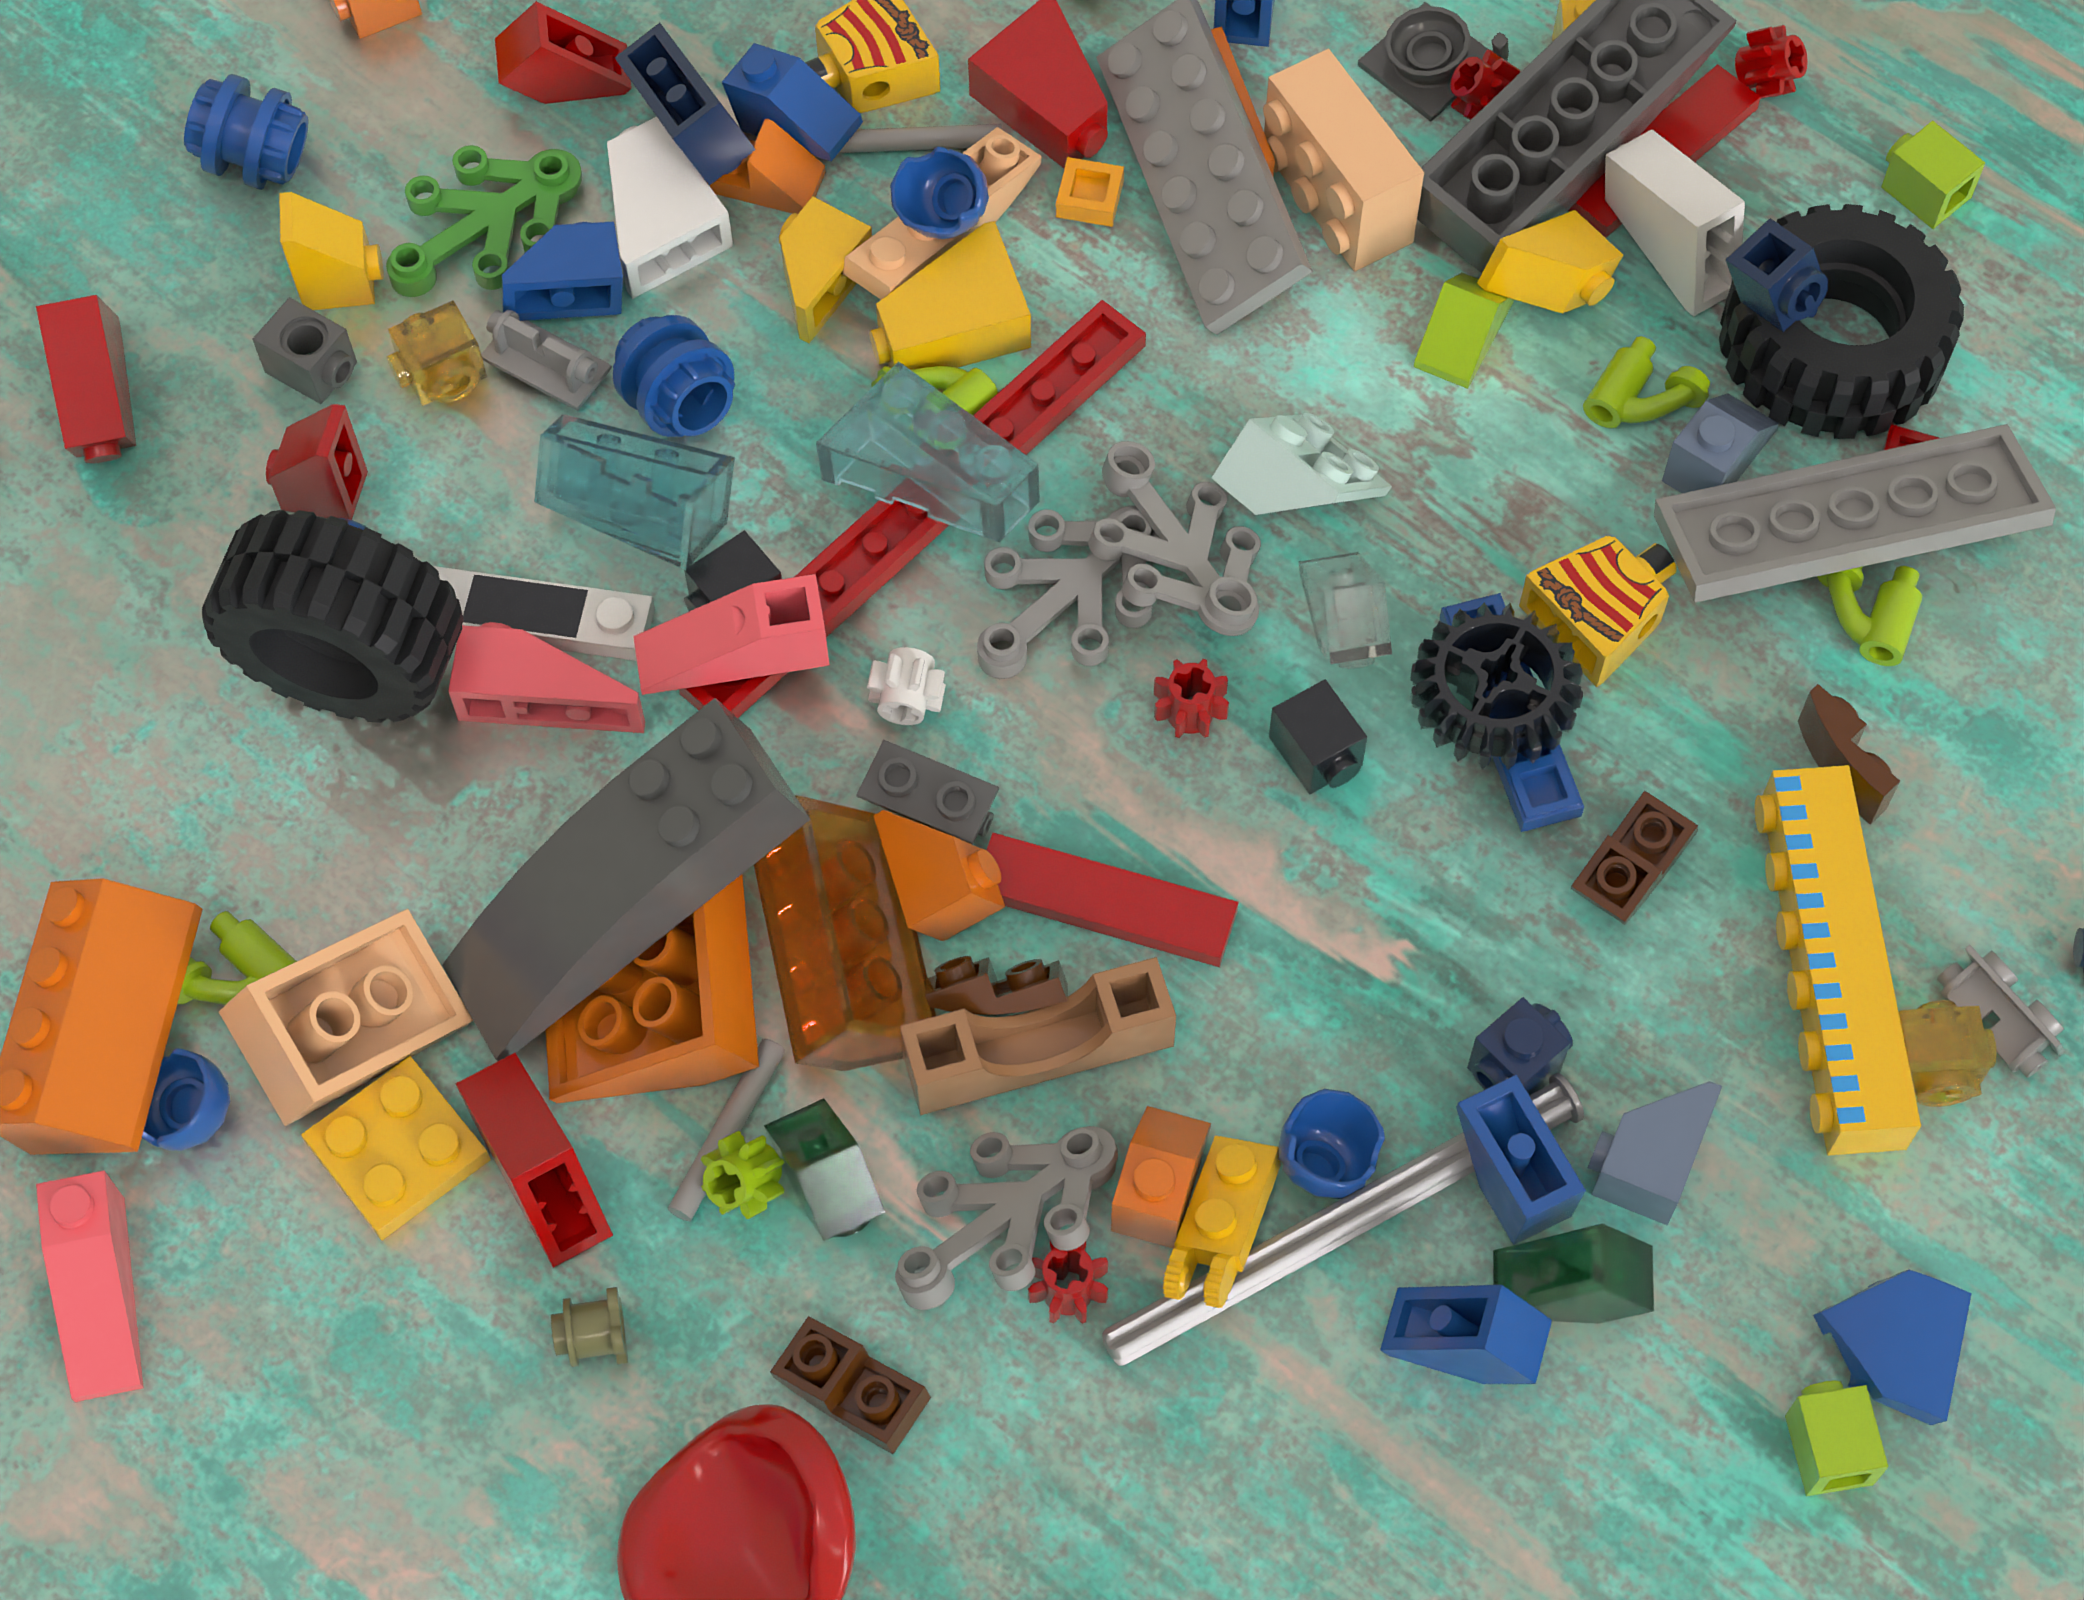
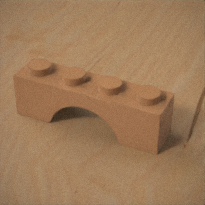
(1101, 1023)

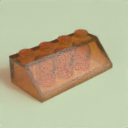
(840, 941)

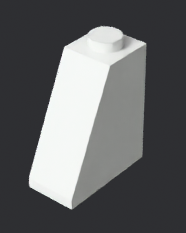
(662, 208)
(1676, 217)

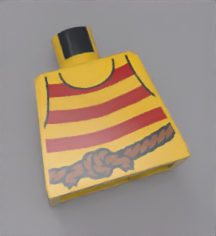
(875, 54)
(1601, 601)

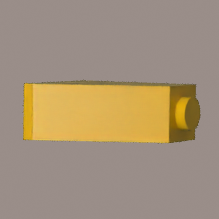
(955, 309)

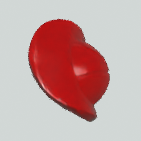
(742, 1516)

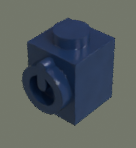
(1778, 275)
(1522, 1043)

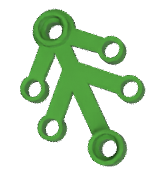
(486, 213)

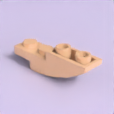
(901, 252)

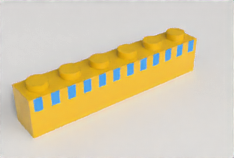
(1838, 962)

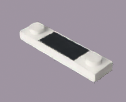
(557, 613)

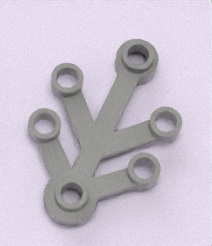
(1073, 581)
(1223, 602)
(1075, 1163)

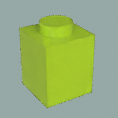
(1931, 173)
(1835, 1438)

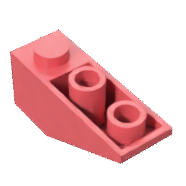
(736, 637)

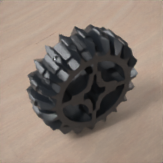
(1517, 712)

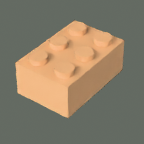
(1342, 160)

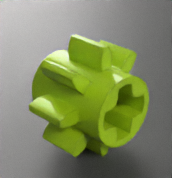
(742, 1174)

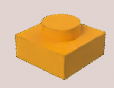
(1089, 191)

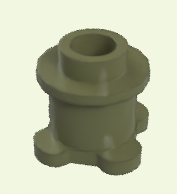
(590, 1329)

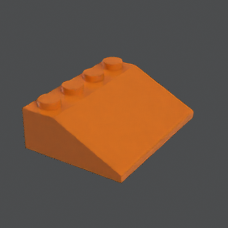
(667, 1017)

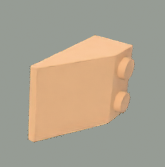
(344, 1015)

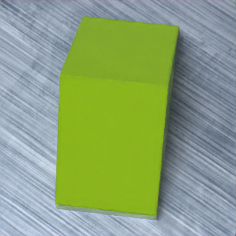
(1461, 330)

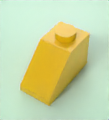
(328, 254)
(814, 259)
(1553, 265)

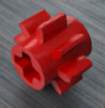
(1771, 61)
(1479, 81)
(1185, 682)
(1079, 1293)

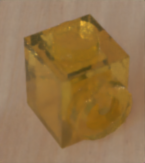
(436, 355)
(1947, 1052)

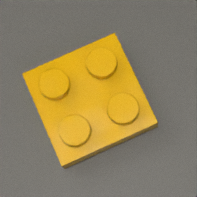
(396, 1147)

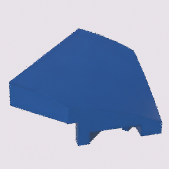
(1902, 1341)

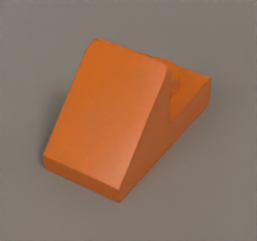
(775, 174)

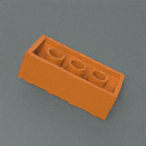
(93, 1017)

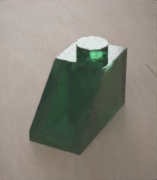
(826, 1170)
(1580, 1274)

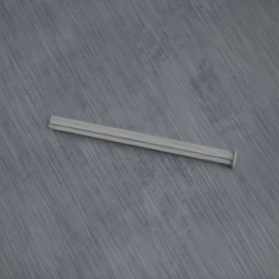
(1323, 1232)

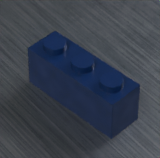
(685, 104)

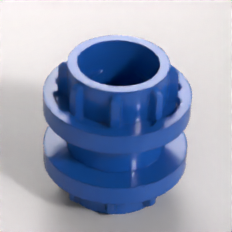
(245, 131)
(673, 376)

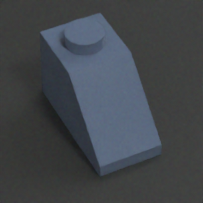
(1717, 444)
(1653, 1152)

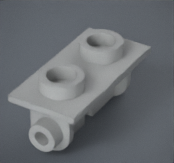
(543, 359)
(2021, 1029)

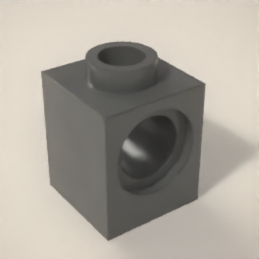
(300, 331)

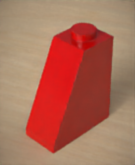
(1042, 84)
(88, 377)
(535, 1159)

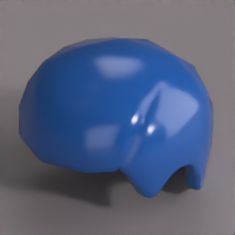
(939, 193)
(186, 1102)
(1330, 1143)

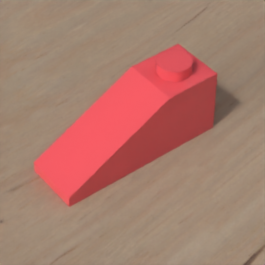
(522, 680)
(91, 1283)

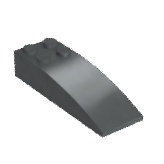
(1561, 115)
(622, 876)

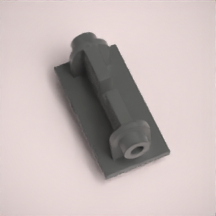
(929, 792)

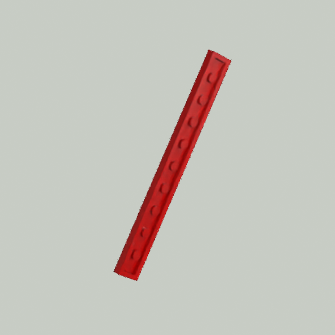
(894, 534)

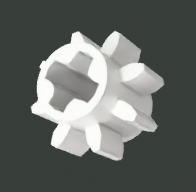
(906, 686)

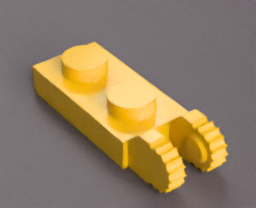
(1222, 1217)

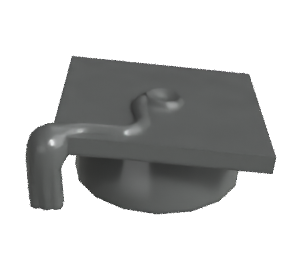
(1422, 54)

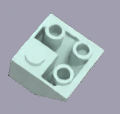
(1295, 465)

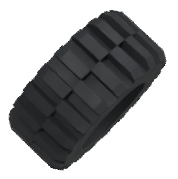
(1845, 385)
(333, 616)

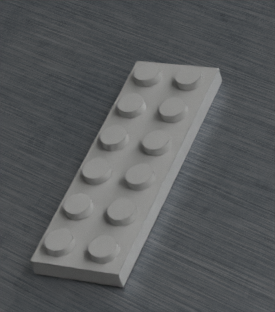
(1203, 165)
(1853, 512)

